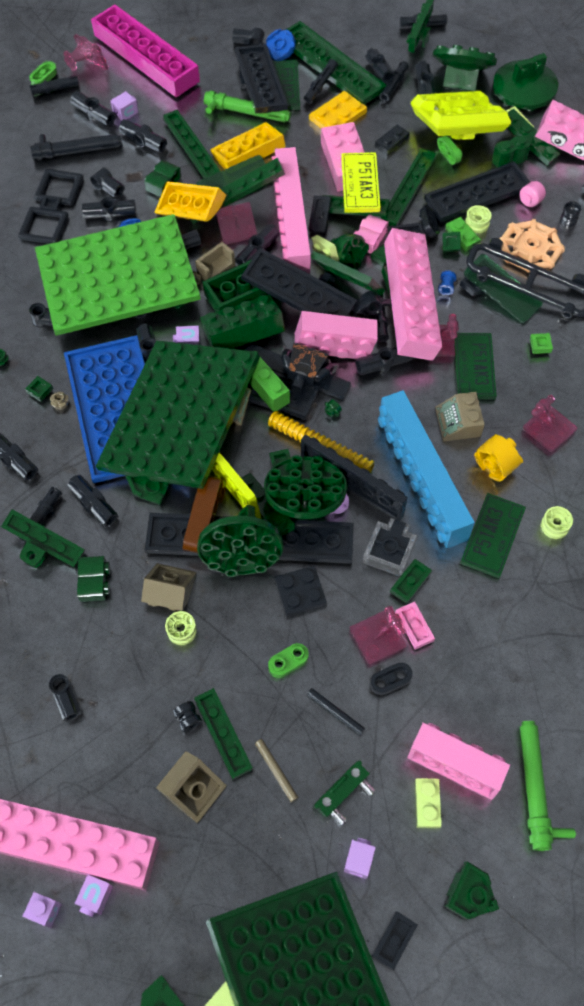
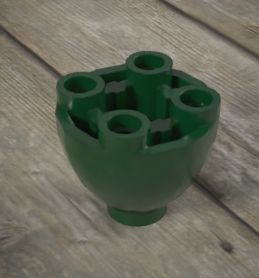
(350, 249)

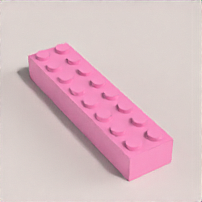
(291, 211)
(412, 295)
(76, 845)

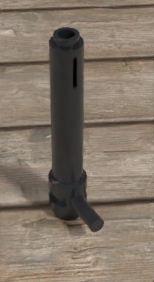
(50, 150)

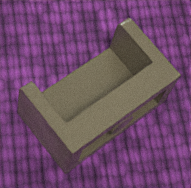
(215, 261)

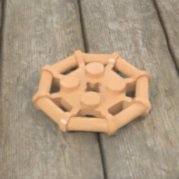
(536, 234)

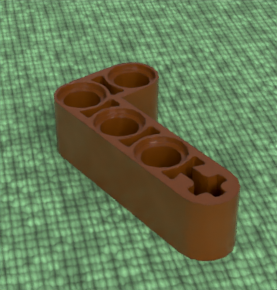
(203, 511)

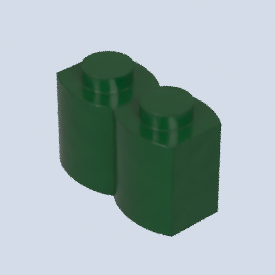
(510, 151)
(157, 179)
(92, 578)

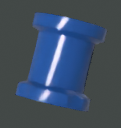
(447, 281)

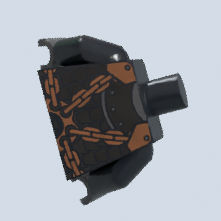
(306, 365)

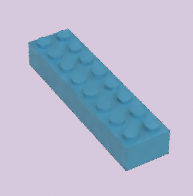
(425, 470)

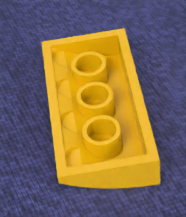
(257, 141)
(190, 201)

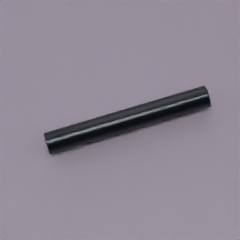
(334, 710)

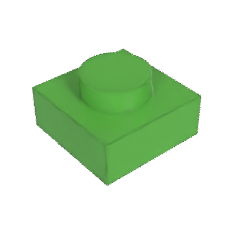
(541, 343)

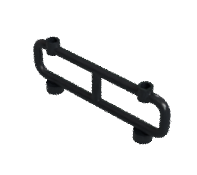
(495, 248)

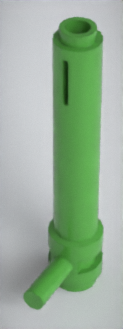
(222, 101)
(538, 821)

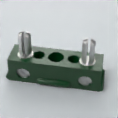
(336, 794)

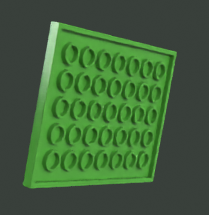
(116, 274)

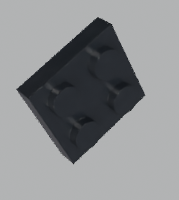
(300, 591)

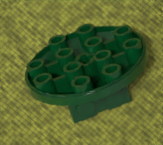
(463, 65)
(526, 83)
(305, 487)
(240, 544)

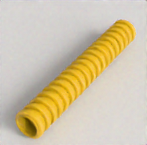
(297, 431)

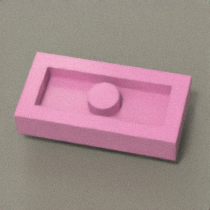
(415, 625)

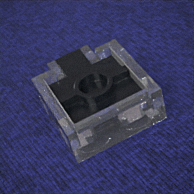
(390, 547)

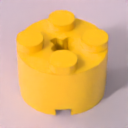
(498, 457)

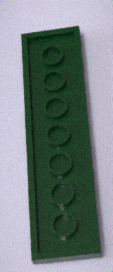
(347, 76)

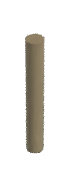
(276, 770)

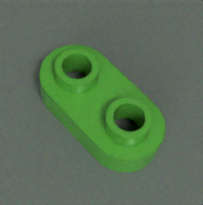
(45, 71)
(449, 150)
(289, 660)

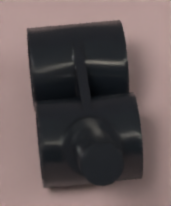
(369, 304)

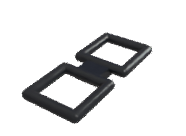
(50, 206)

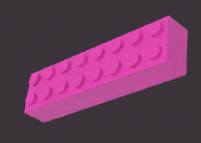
(146, 50)

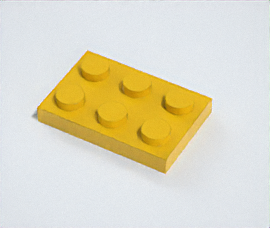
(338, 111)

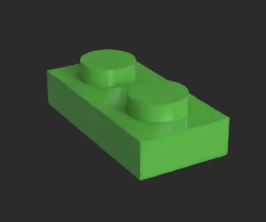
(468, 236)

